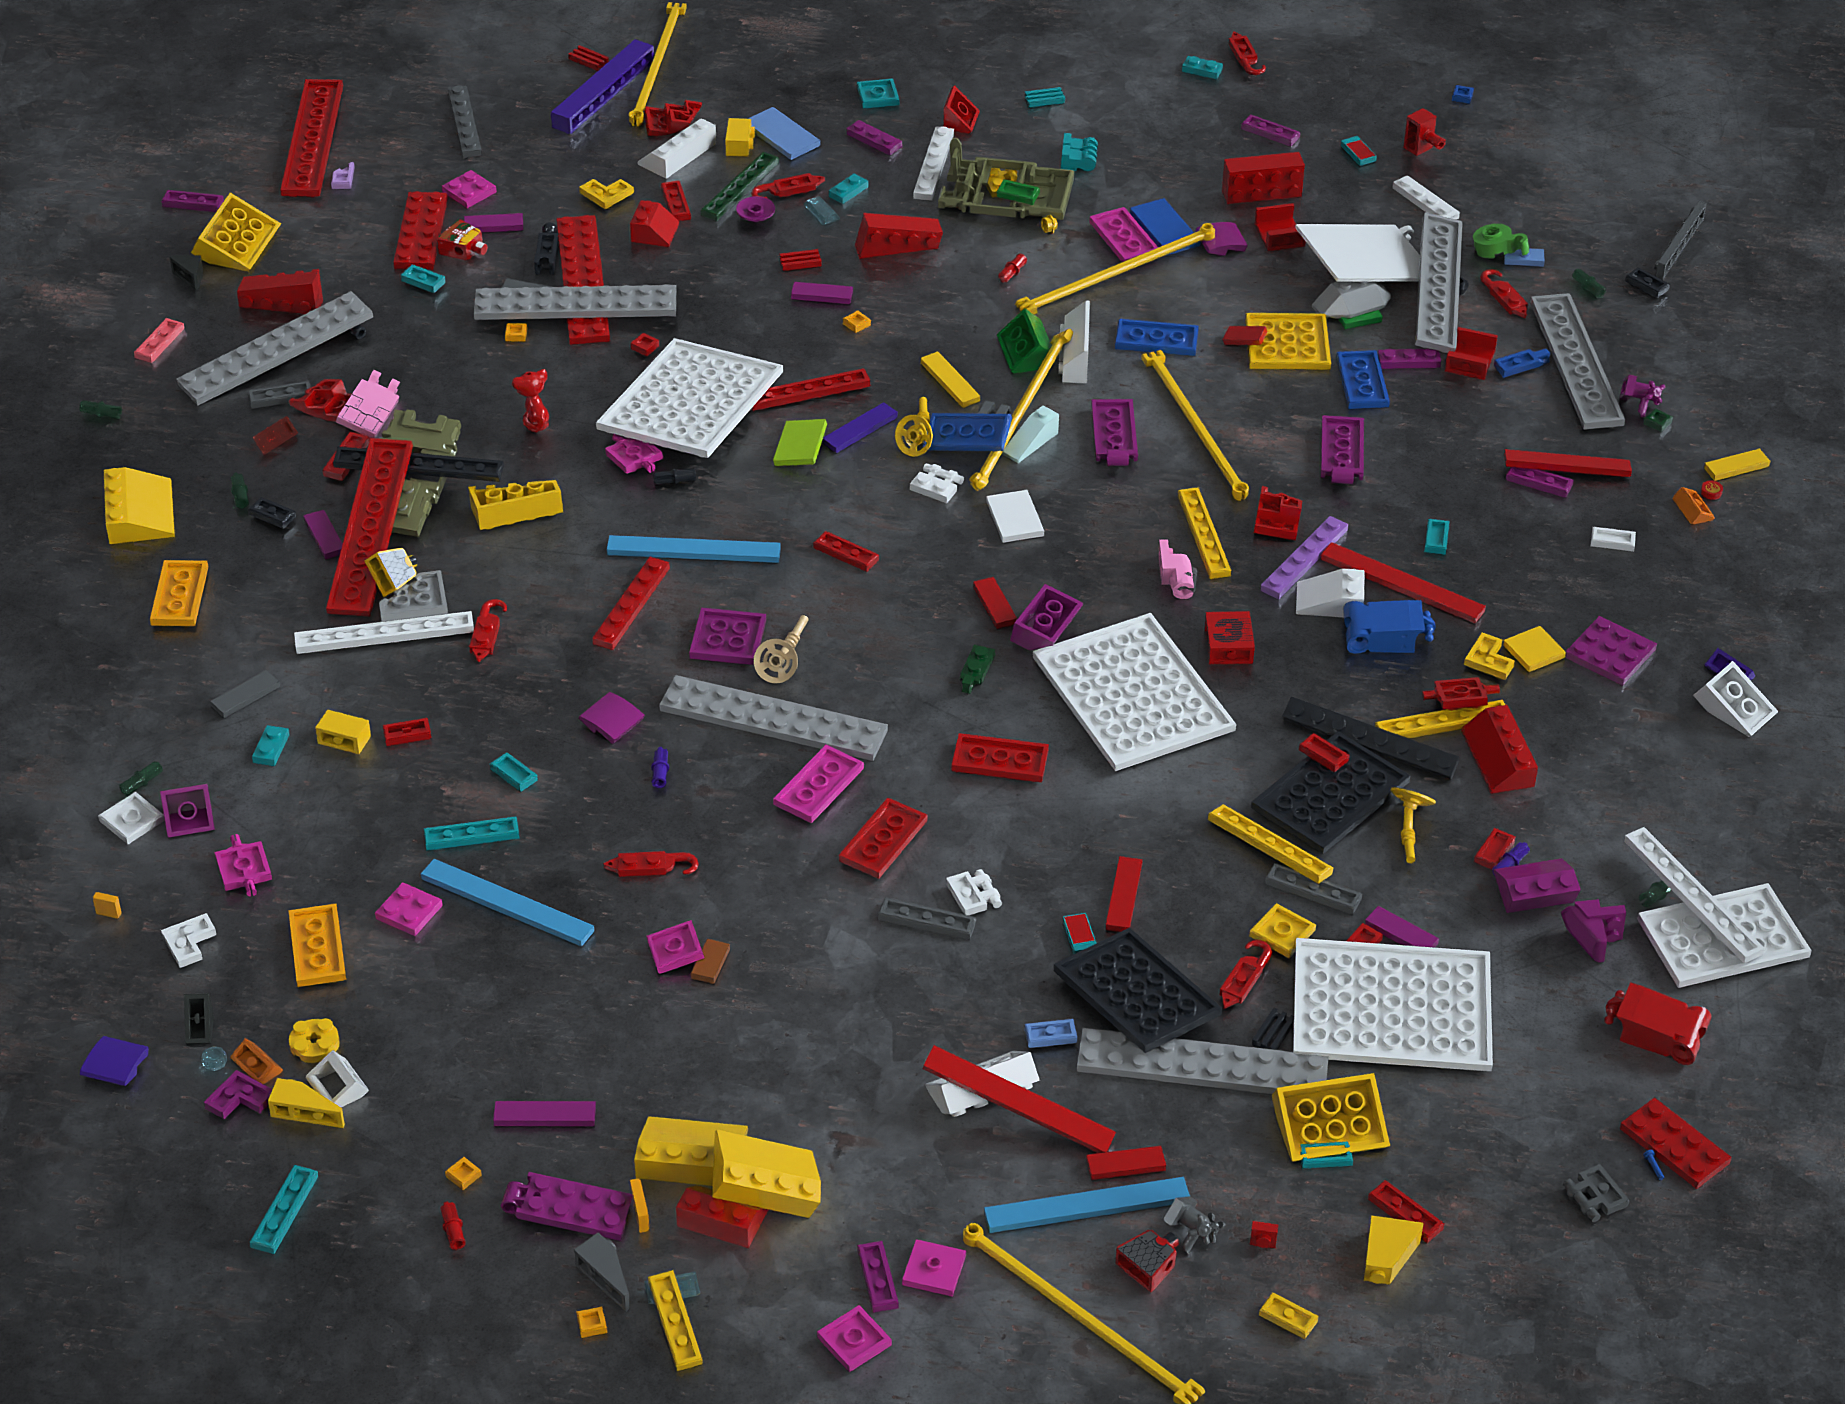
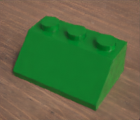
(1024, 342)

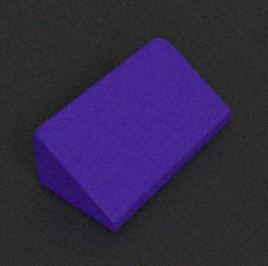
(1720, 660)

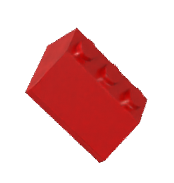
(718, 1217)

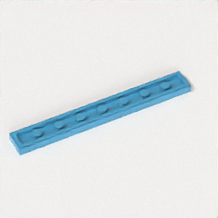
(693, 549)
(507, 902)
(1084, 1204)

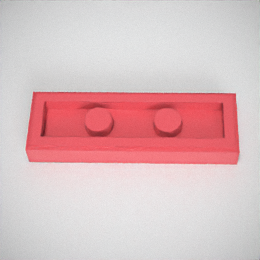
(159, 340)

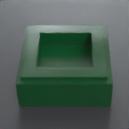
(1658, 420)

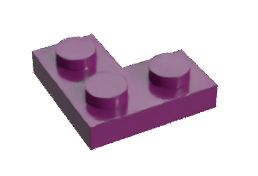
(236, 1090)

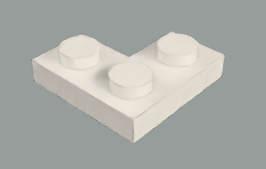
(183, 938)

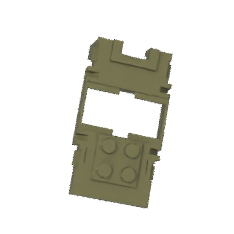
(972, 174)
(426, 438)

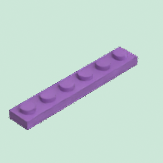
(1303, 557)

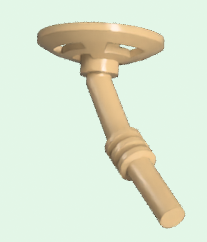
(779, 656)

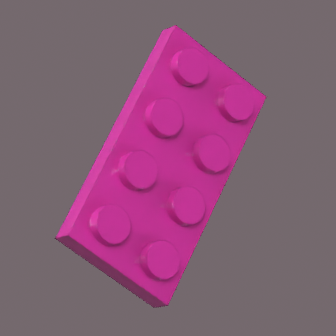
(1122, 233)
(818, 783)

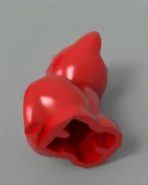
(529, 386)

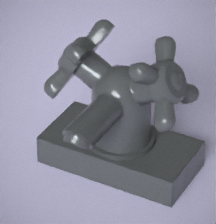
(1184, 1212)

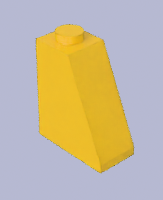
(1389, 1247)

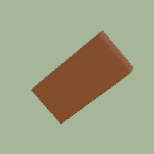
(714, 958)

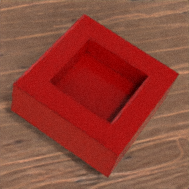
(645, 344)
(1264, 1234)

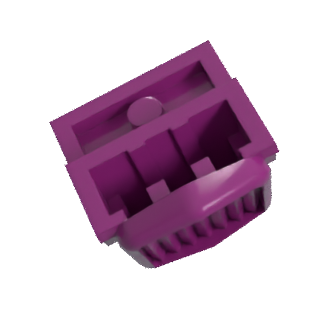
(1594, 925)

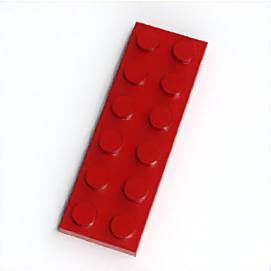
(420, 230)

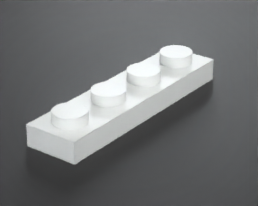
(1424, 198)

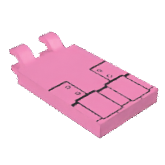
(369, 406)

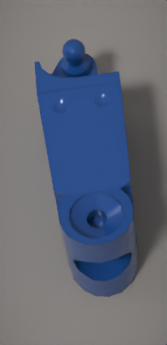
(1386, 626)

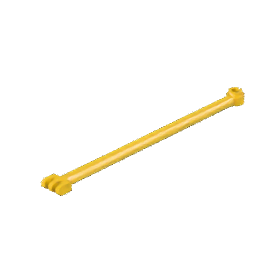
(637, 114)
(1205, 233)
(980, 479)
(1238, 488)
(1184, 1392)

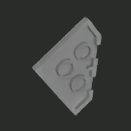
(418, 599)

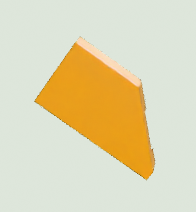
(640, 1205)

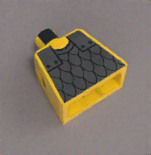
(391, 569)

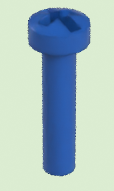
(1649, 1154)

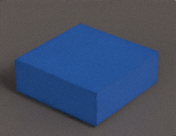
(1462, 94)

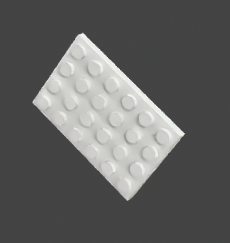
(1698, 955)

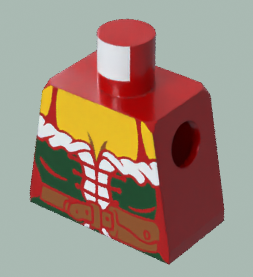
(461, 241)

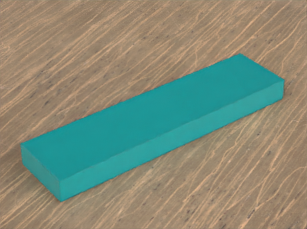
(471, 833)
(284, 1209)

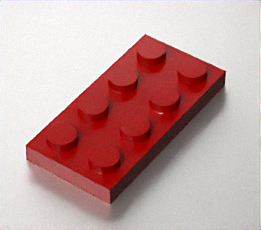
(1000, 757)
(883, 838)
(1675, 1143)

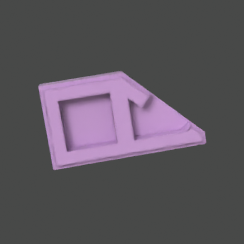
(343, 178)

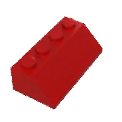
(1500, 750)

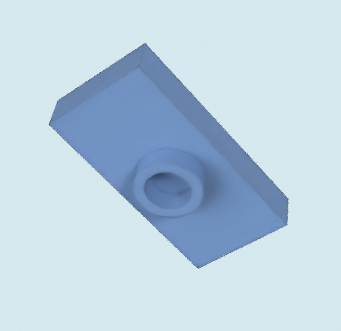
(1533, 258)
(1050, 1033)

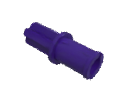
(660, 767)
(1513, 857)

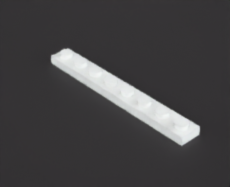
(384, 632)
(1694, 895)

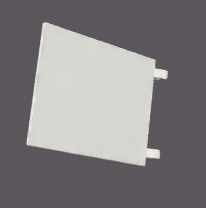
(1363, 251)

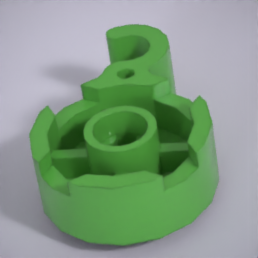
(1497, 239)

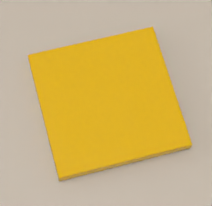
(1291, 341)

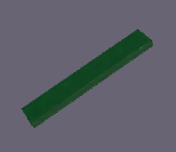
(739, 186)

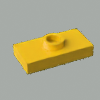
(1288, 1315)

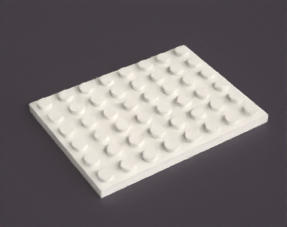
(690, 397)
(1133, 691)
(1393, 1004)

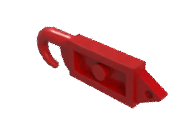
(1245, 53)
(790, 185)
(1505, 294)
(486, 630)
(649, 863)
(1244, 975)

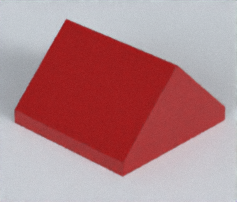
(959, 112)

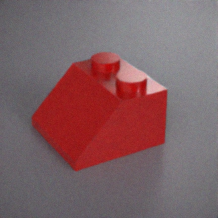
(653, 224)

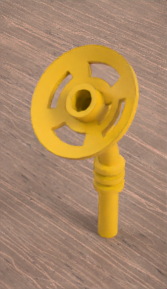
(915, 433)
(1411, 801)

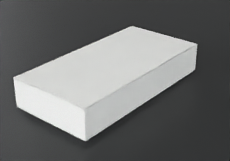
(1613, 539)

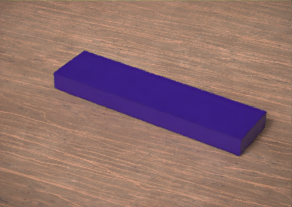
(859, 427)

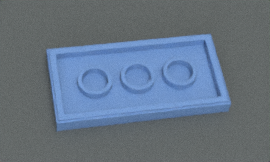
(783, 133)

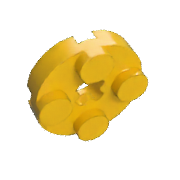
(304, 1031)

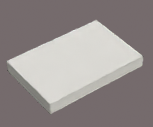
(1015, 516)

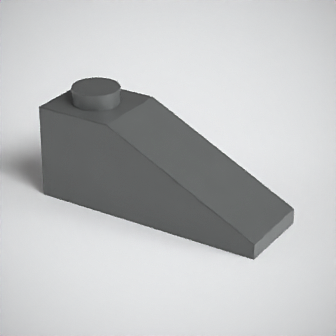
(601, 1264)

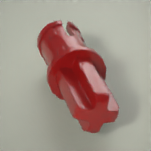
(1012, 268)
(452, 1225)

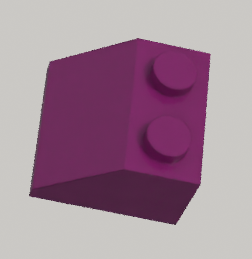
(187, 810)

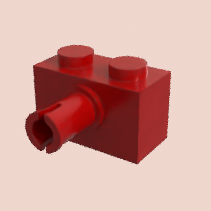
(1421, 133)

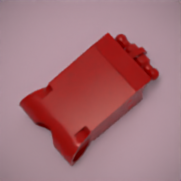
(1658, 1022)

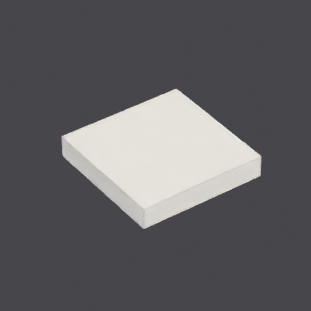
(131, 818)

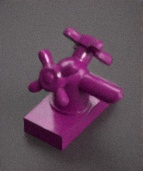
(1643, 391)

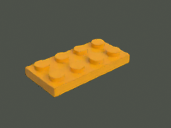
(179, 593)
(317, 945)

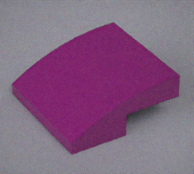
(1226, 237)
(611, 717)

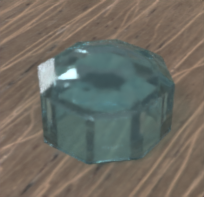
(214, 1058)

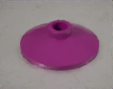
(755, 208)

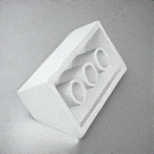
(681, 149)
(1075, 352)
(1012, 1066)

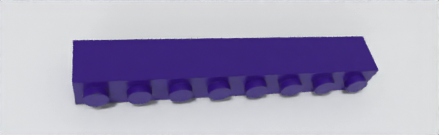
(602, 86)

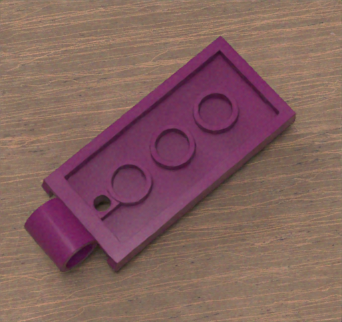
(1114, 431)
(1342, 448)
(568, 1205)

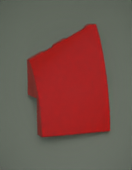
(671, 118)
(323, 400)
(1277, 515)

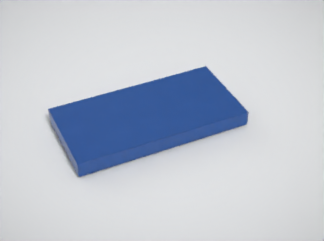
(1162, 223)
(1155, 336)
(1362, 379)
(969, 431)

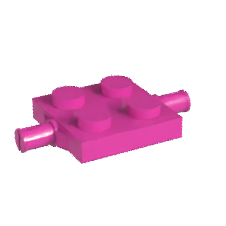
(633, 454)
(243, 865)

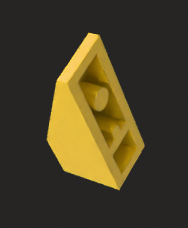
(301, 1103)

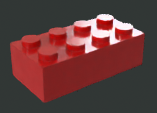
(1263, 177)

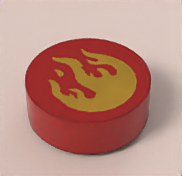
(1711, 490)

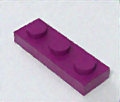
(874, 137)
(1409, 358)

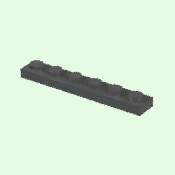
(464, 121)
(1681, 239)

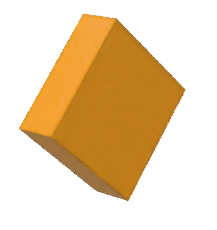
(856, 321)
(516, 332)
(107, 905)
(463, 1173)
(591, 1322)

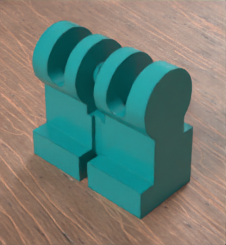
(1079, 153)

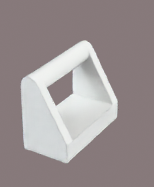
(334, 1062)

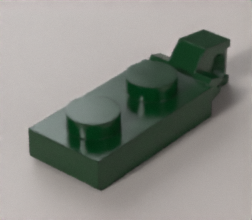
(976, 667)

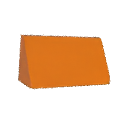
(1692, 506)
(255, 1062)

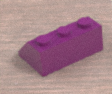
(1044, 618)
(1537, 885)

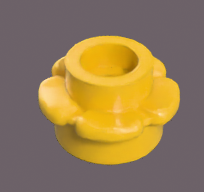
(1049, 224)

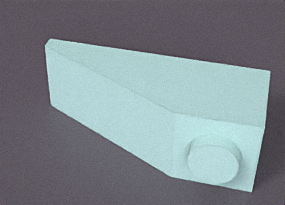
(1034, 432)

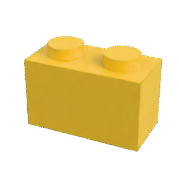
(739, 137)
(343, 731)

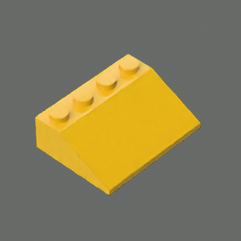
(235, 235)
(137, 505)
(1329, 1113)
(679, 1150)
(765, 1174)

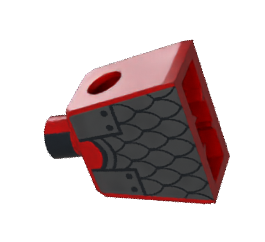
(1148, 1257)

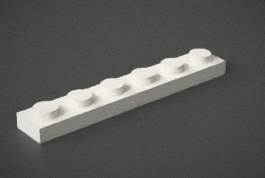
(933, 164)

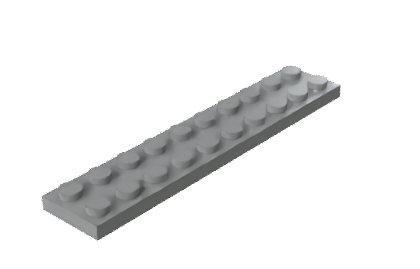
(1438, 283)
(575, 302)
(274, 348)
(1577, 361)
(773, 717)
(1198, 1063)

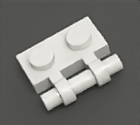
(934, 487)
(967, 895)

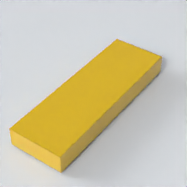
(1737, 464)

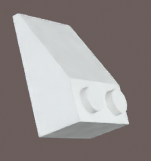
(1329, 592)
(1736, 700)

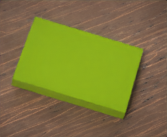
(800, 442)

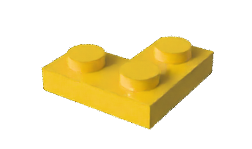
(604, 195)
(1485, 658)

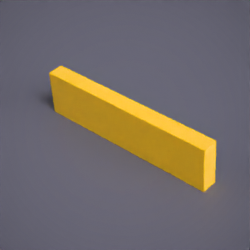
(950, 379)
(675, 1320)

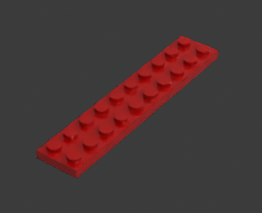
(312, 138)
(582, 268)
(369, 525)

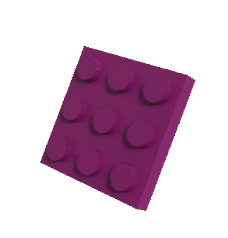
(727, 636)
(1610, 650)

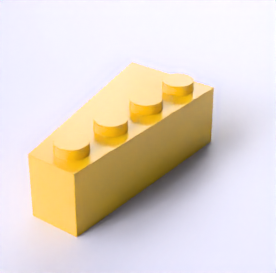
(514, 503)

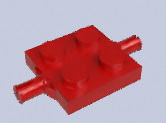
(1461, 693)

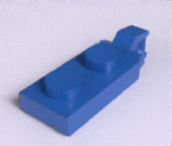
(1521, 362)

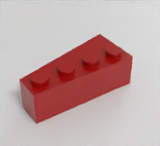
(896, 234)
(282, 292)

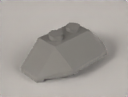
(1351, 299)

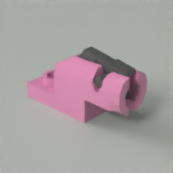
(1176, 571)

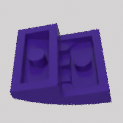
(114, 1060)

